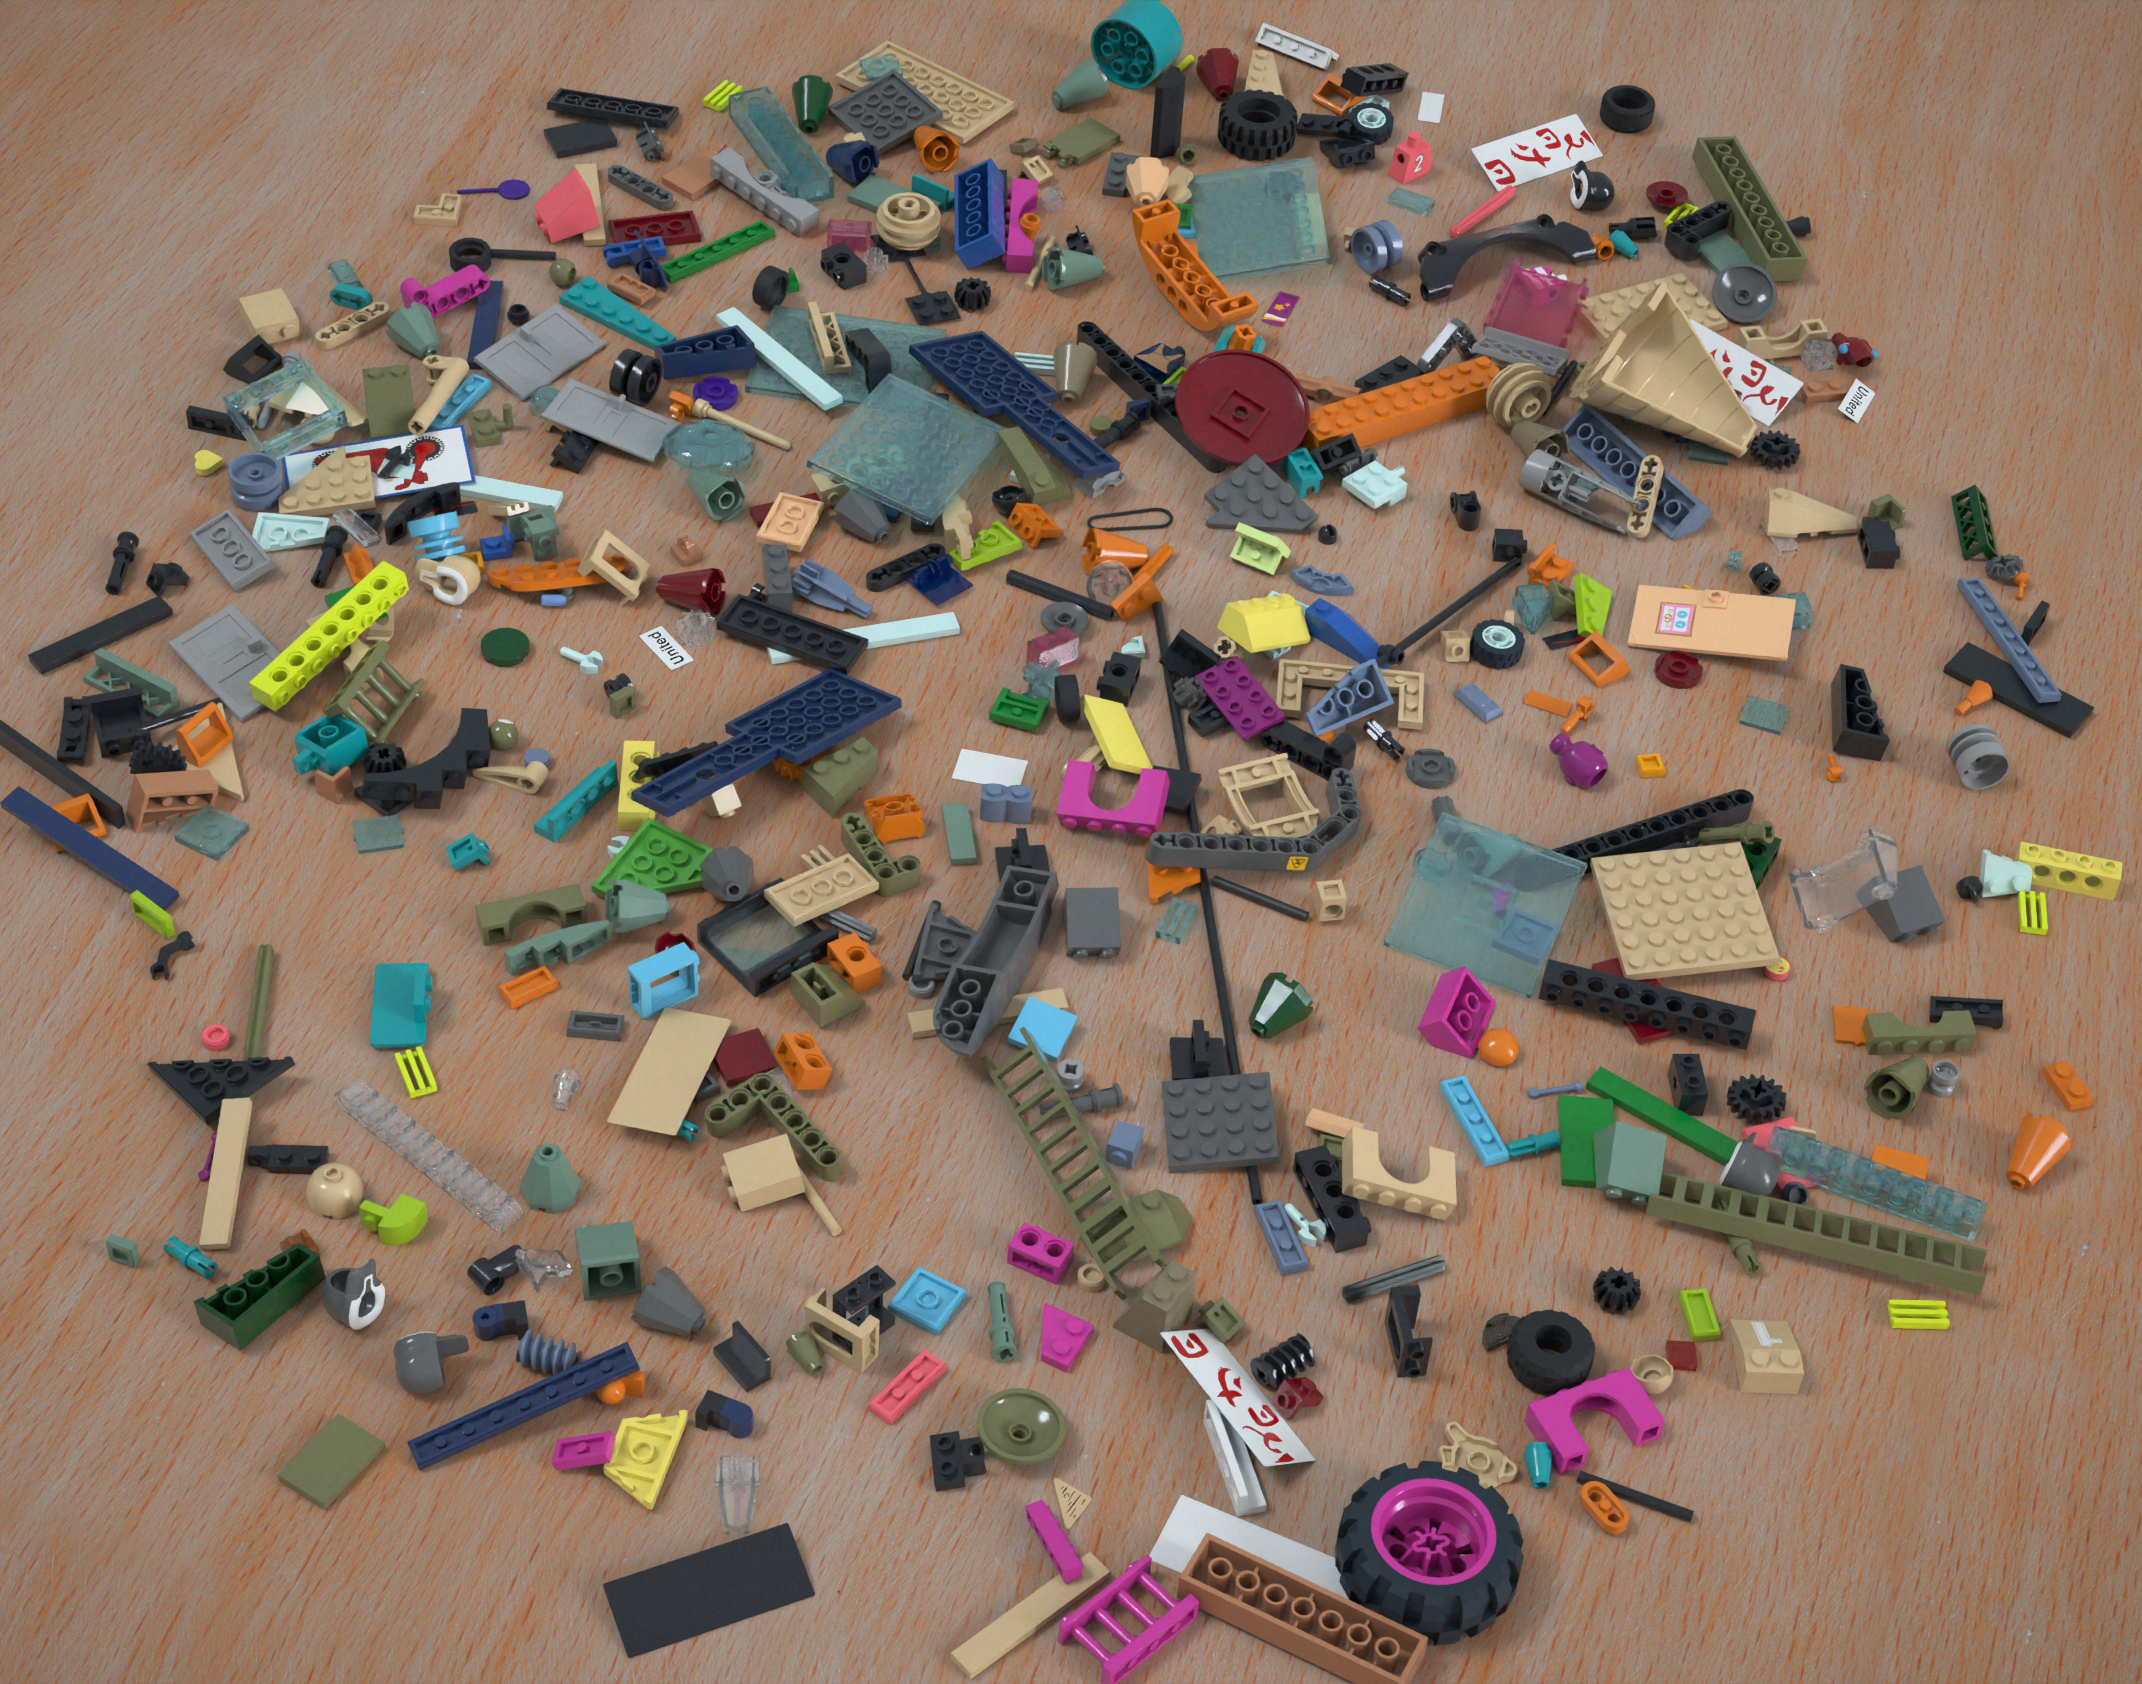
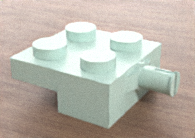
(1377, 484)

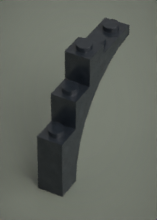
(446, 770)

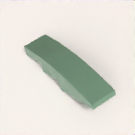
(565, 943)

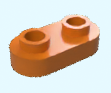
(1605, 1509)

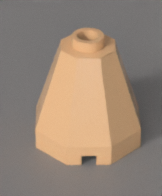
(1146, 180)

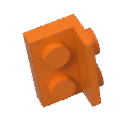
(1033, 523)
(1549, 567)

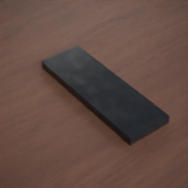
(613, 108)
(792, 634)
(2008, 688)

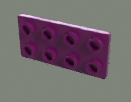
(1240, 697)

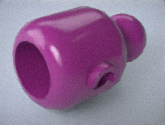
(1579, 761)

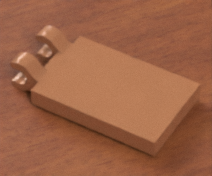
(693, 175)

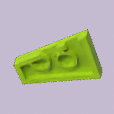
(988, 546)
(1591, 605)

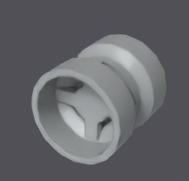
(1943, 1078)

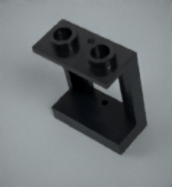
(868, 1292)
(1408, 1354)

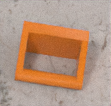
(1332, 84)
(1594, 643)
(207, 742)
(79, 811)

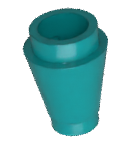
(1623, 244)
(1538, 1462)

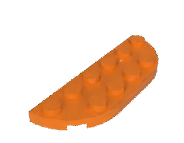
(551, 575)

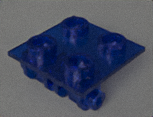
(939, 580)

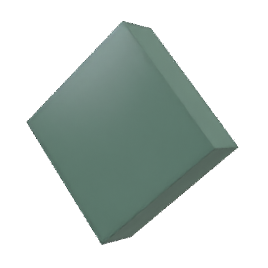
(123, 1251)

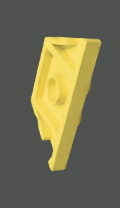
(644, 1454)

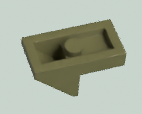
(1561, 599)

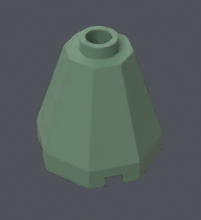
(414, 330)
(633, 906)
(550, 1180)

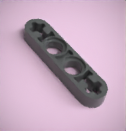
(658, 196)

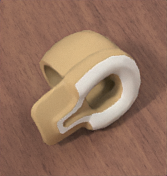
(461, 581)

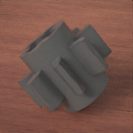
(1188, 691)

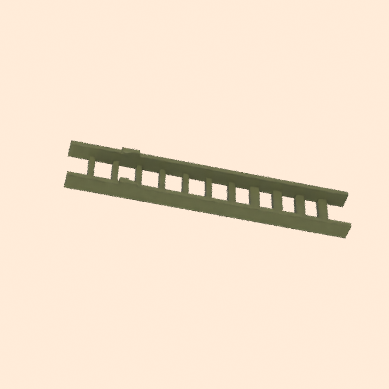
(1110, 1181)
(1906, 1242)

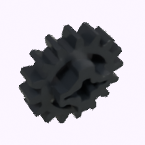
(1775, 449)
(156, 759)
(1756, 1098)

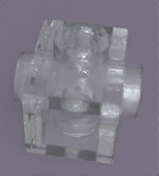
(1819, 355)

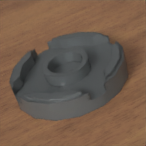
(1430, 768)

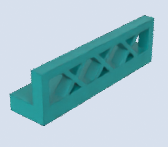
(578, 802)

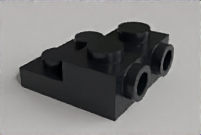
(1348, 150)

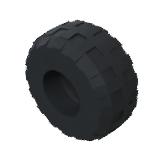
(1554, 1332)

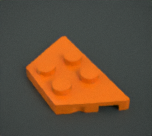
(1169, 879)

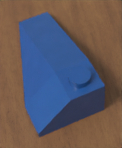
(1341, 632)

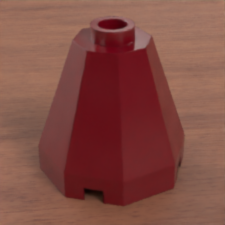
(1218, 71)

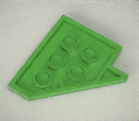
(657, 860)

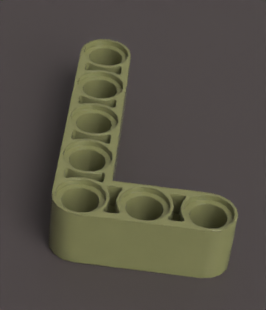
(783, 1121)

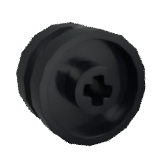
(635, 376)

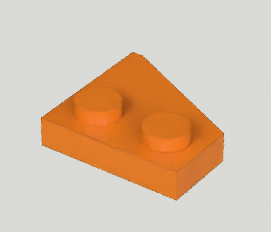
(1136, 598)

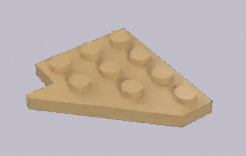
(331, 487)

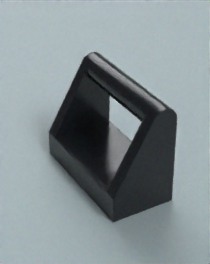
(259, 347)

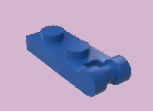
(619, 252)

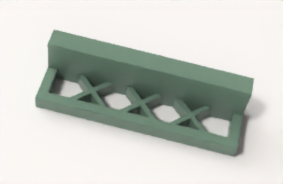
(125, 673)

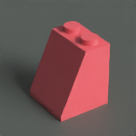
(566, 209)

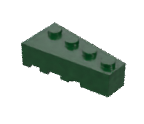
(261, 1297)

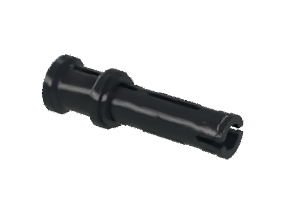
(1119, 429)
(331, 549)
(123, 555)

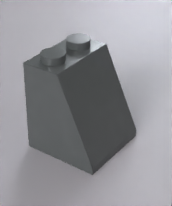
(1910, 910)
(1091, 922)

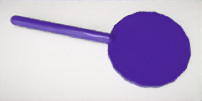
(508, 189)

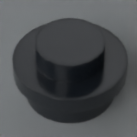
(518, 314)
(1795, 1193)

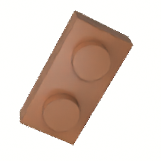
(1823, 391)

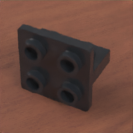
(1188, 656)
(1021, 854)
(1197, 1055)

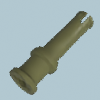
(1746, 833)

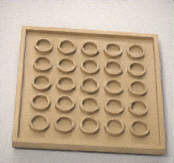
(1684, 911)

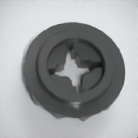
(2004, 566)

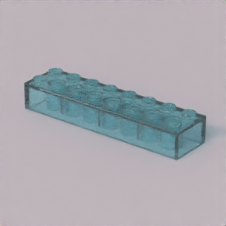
(781, 145)

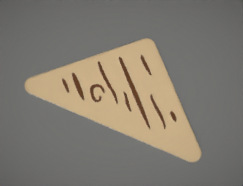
(1071, 1502)

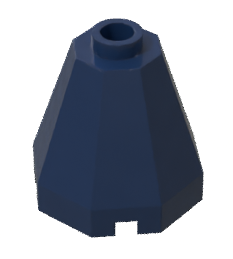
(853, 160)

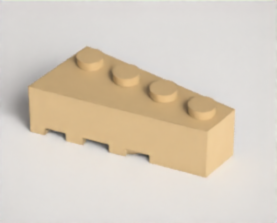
(1263, 73)

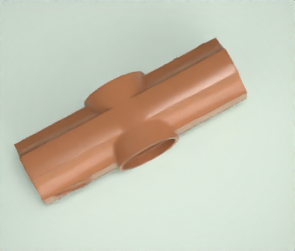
(1326, 389)

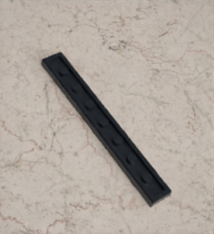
(60, 774)

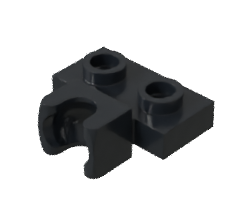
(954, 1458)

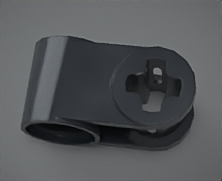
(1466, 510)

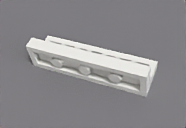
(1295, 46)
(1233, 1463)

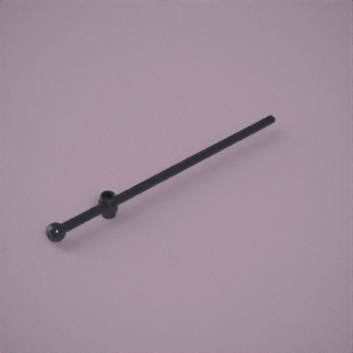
(1395, 654)

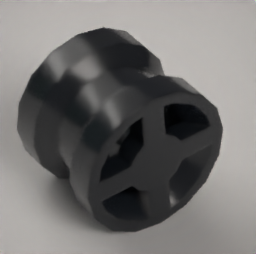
(617, 684)

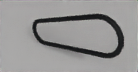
(1131, 512)

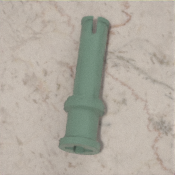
(1001, 1331)

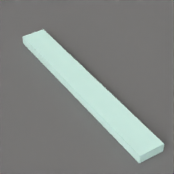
(783, 361)
(494, 489)
(894, 633)

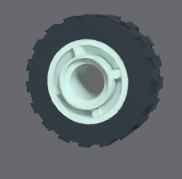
(1372, 122)
(1497, 644)

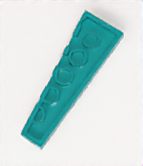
(606, 308)

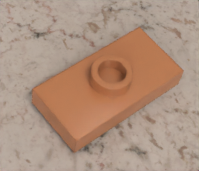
(631, 288)

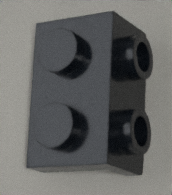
(574, 450)

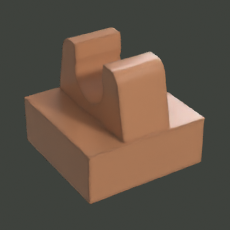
(686, 551)

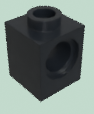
(1508, 544)

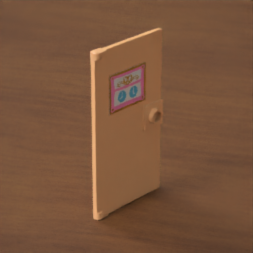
(1712, 622)

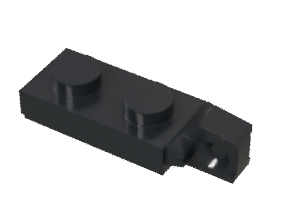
(288, 1158)

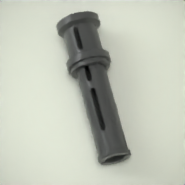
(1094, 1101)

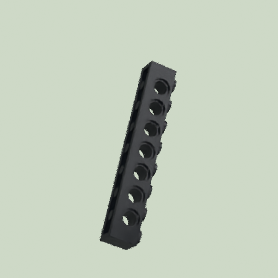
(1647, 1004)

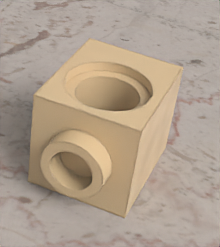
(1330, 900)

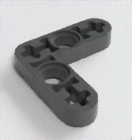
(1455, 335)

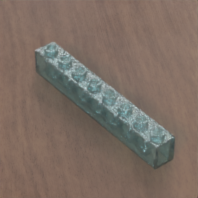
(1876, 1184)

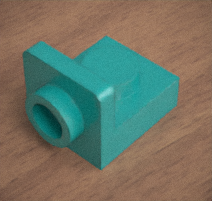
(468, 850)

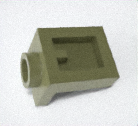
(1220, 1319)

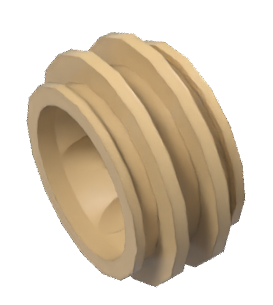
(908, 221)
(1518, 394)

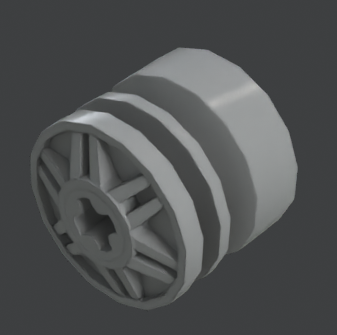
(1978, 756)

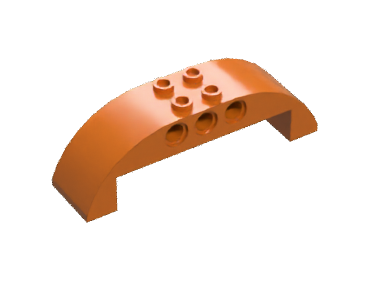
(1182, 273)

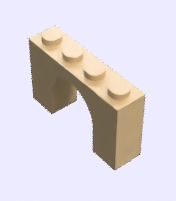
(1368, 1180)

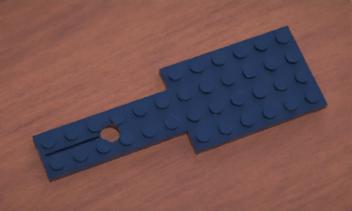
(1000, 383)
(786, 727)

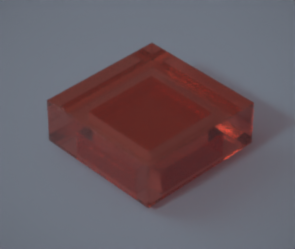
(1681, 1355)

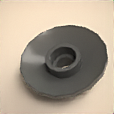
(1064, 613)

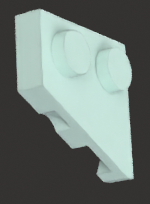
(2003, 875)

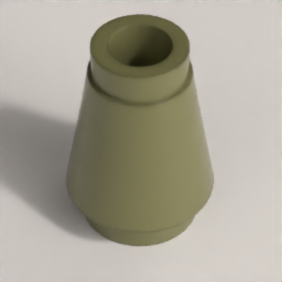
(804, 1351)

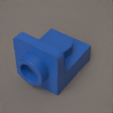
(498, 547)

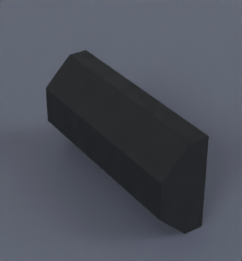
(1168, 114)

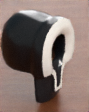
(1597, 189)

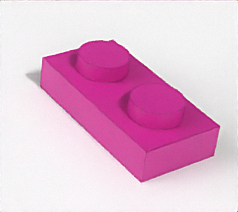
(583, 1450)

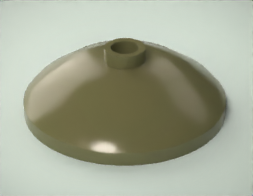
(1022, 1415)

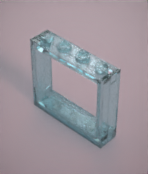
(300, 435)

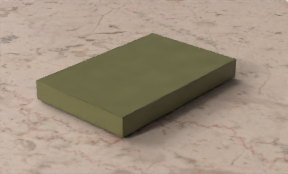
(331, 1461)

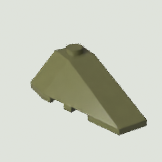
(1033, 469)

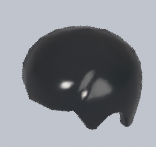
(1006, 498)

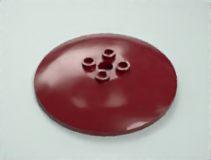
(1248, 383)

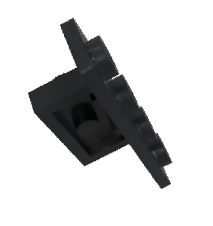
(668, 762)

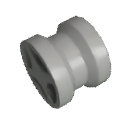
(1071, 1075)

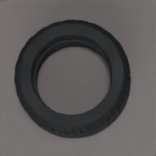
(1627, 109)

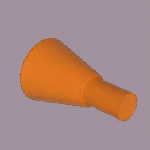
(1977, 694)

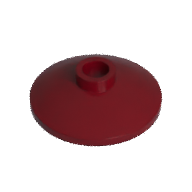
(1666, 194)

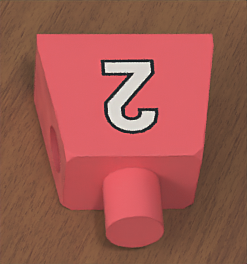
(1410, 159)

